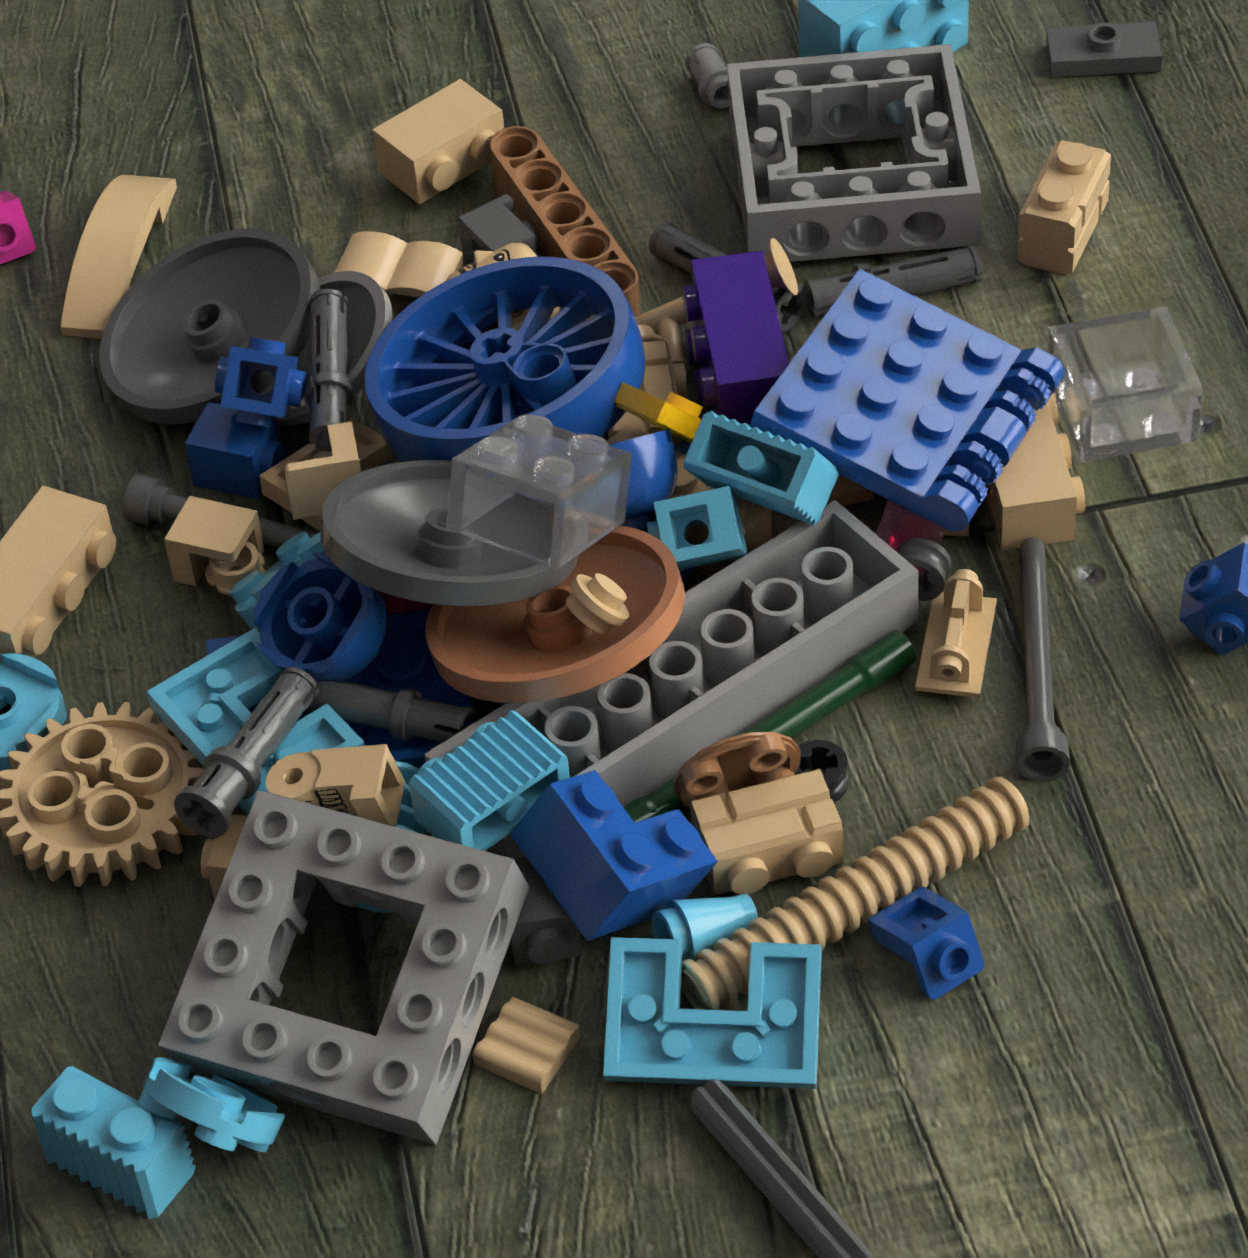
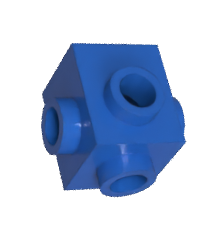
(236, 378)
(1217, 600)

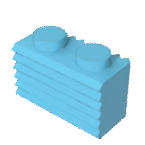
(761, 467)
(486, 783)
(113, 1142)

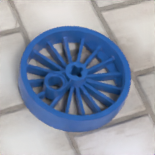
(553, 368)

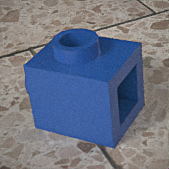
(231, 453)

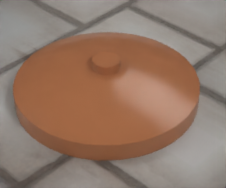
(541, 648)

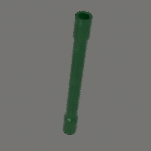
(859, 675)

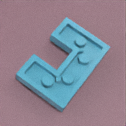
(212, 702)
(758, 1047)

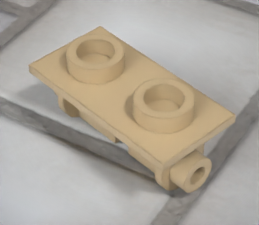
(957, 638)

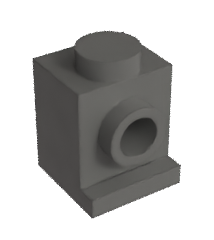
(494, 227)

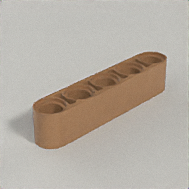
(556, 208)

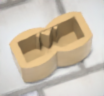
(400, 267)

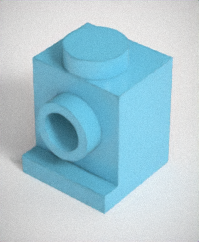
(713, 508)

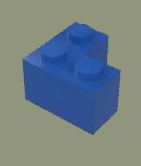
(604, 863)

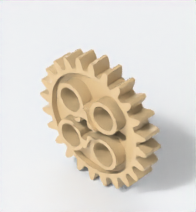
(97, 794)

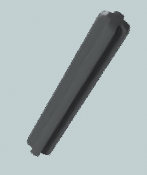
(775, 1173)

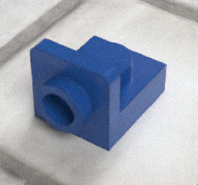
(932, 937)

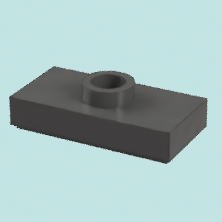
(1103, 49)

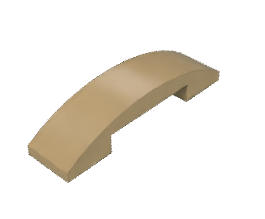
(112, 250)

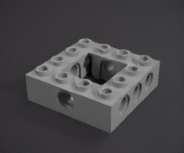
(850, 99)
(412, 1067)

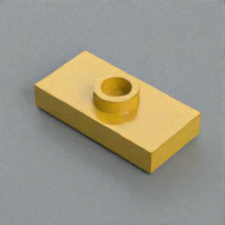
(674, 413)

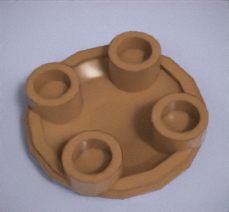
(736, 764)

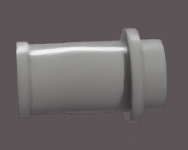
(710, 75)

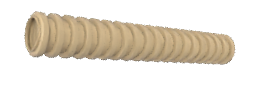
(861, 891)

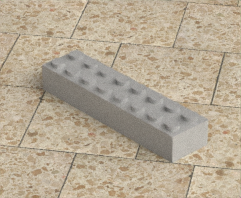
(735, 656)

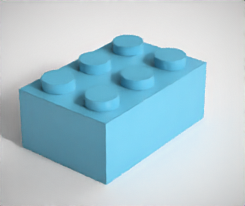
(875, 25)

